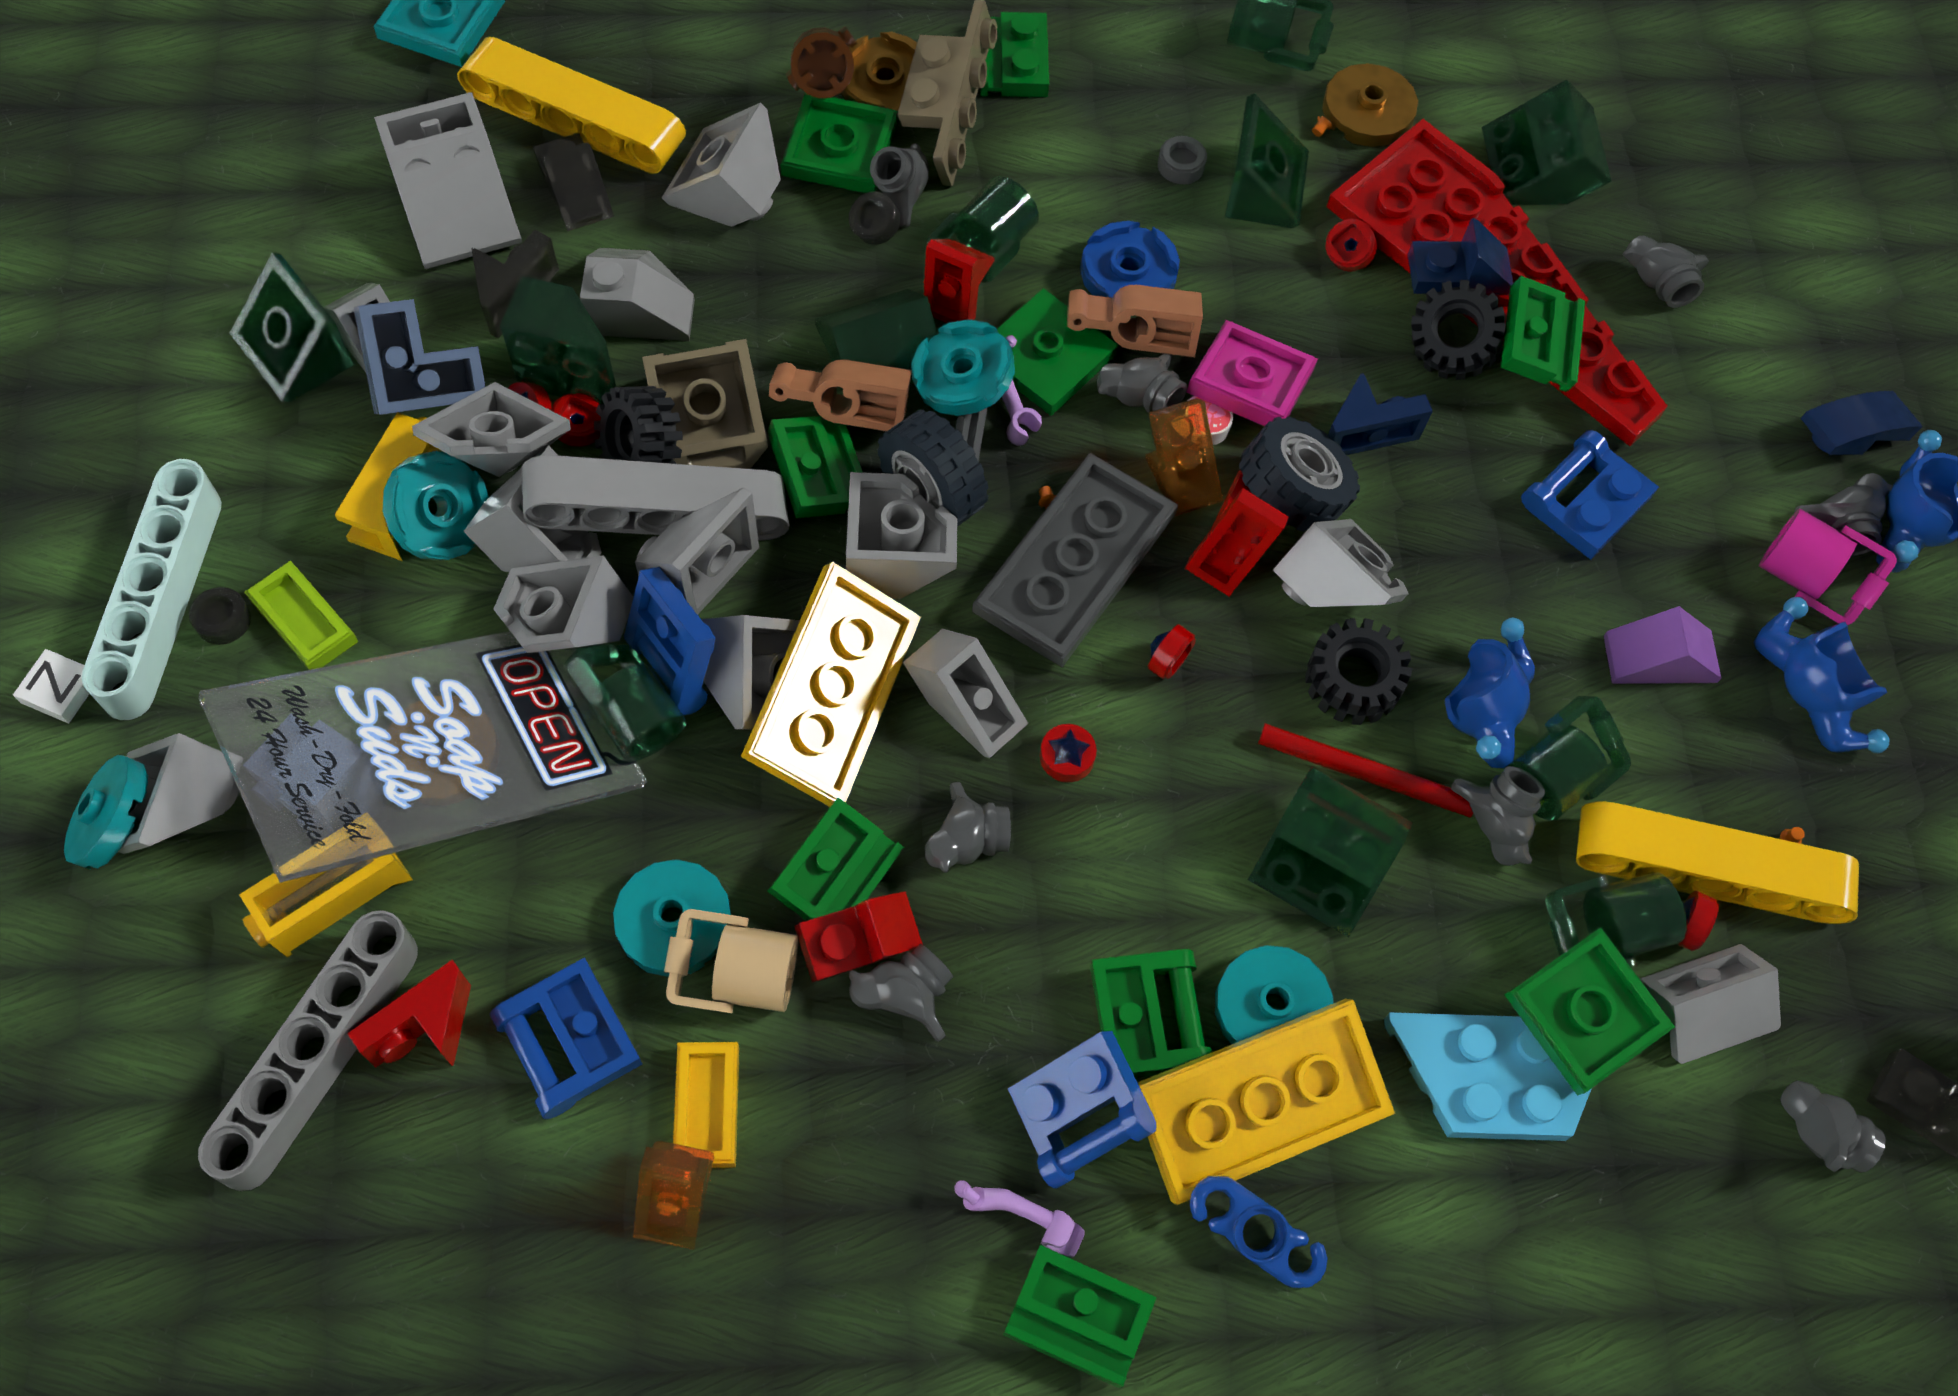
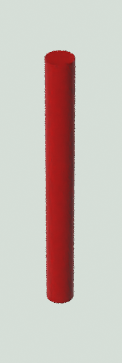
(1364, 769)

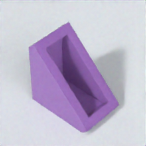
(1662, 650)

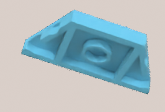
(1487, 1076)

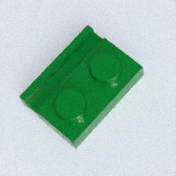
(1020, 57)
(1543, 334)
(814, 463)
(835, 864)
(1080, 1316)

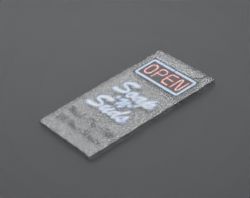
(411, 750)

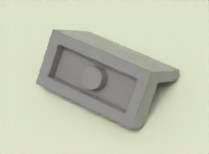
(1717, 1001)

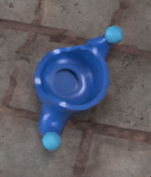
(1922, 502)
(1823, 678)
(1494, 694)

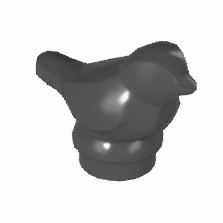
(901, 177)
(1667, 269)
(1143, 383)
(1856, 507)
(1505, 812)
(968, 832)
(904, 987)
(1833, 1129)

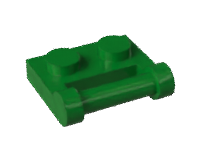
(1131, 1009)

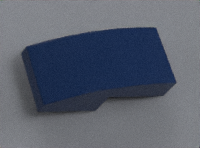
(1859, 420)

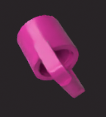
(1812, 556)

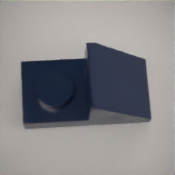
(1477, 259)
(1369, 426)

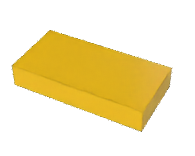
(707, 1099)

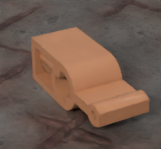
(1164, 321)
(871, 395)

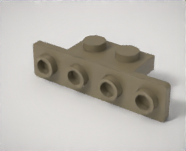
(945, 86)

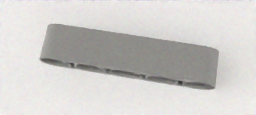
(640, 494)
(307, 1080)

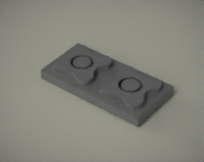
(1075, 559)

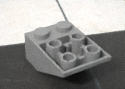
(448, 179)

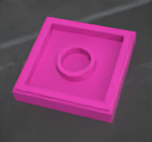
(1251, 374)

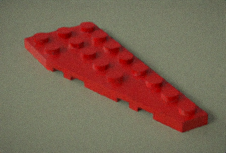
(1430, 192)

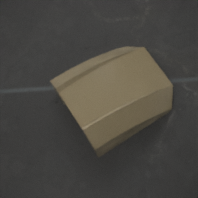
(715, 404)

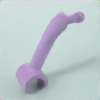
(1017, 413)
(1062, 1232)

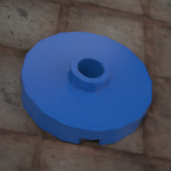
(1128, 247)

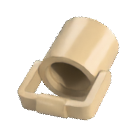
(749, 969)

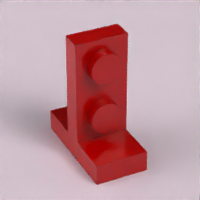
(1237, 538)

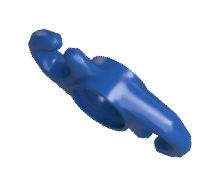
(1275, 1255)

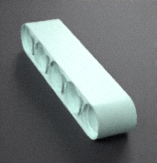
(155, 612)

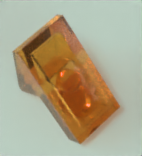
(1184, 456)
(672, 1193)

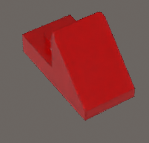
(953, 279)
(858, 936)
(431, 1006)

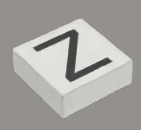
(53, 686)

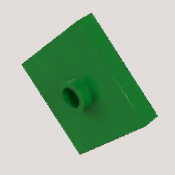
(837, 142)
(1051, 357)
(1589, 1011)

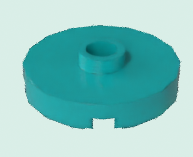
(958, 348)
(458, 498)
(101, 816)
(652, 892)
(1264, 971)

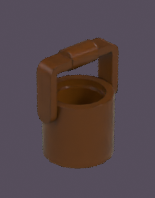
(822, 62)

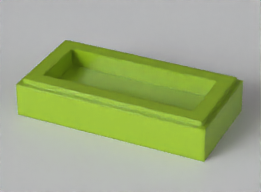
(301, 616)

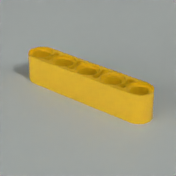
(572, 104)
(1719, 862)

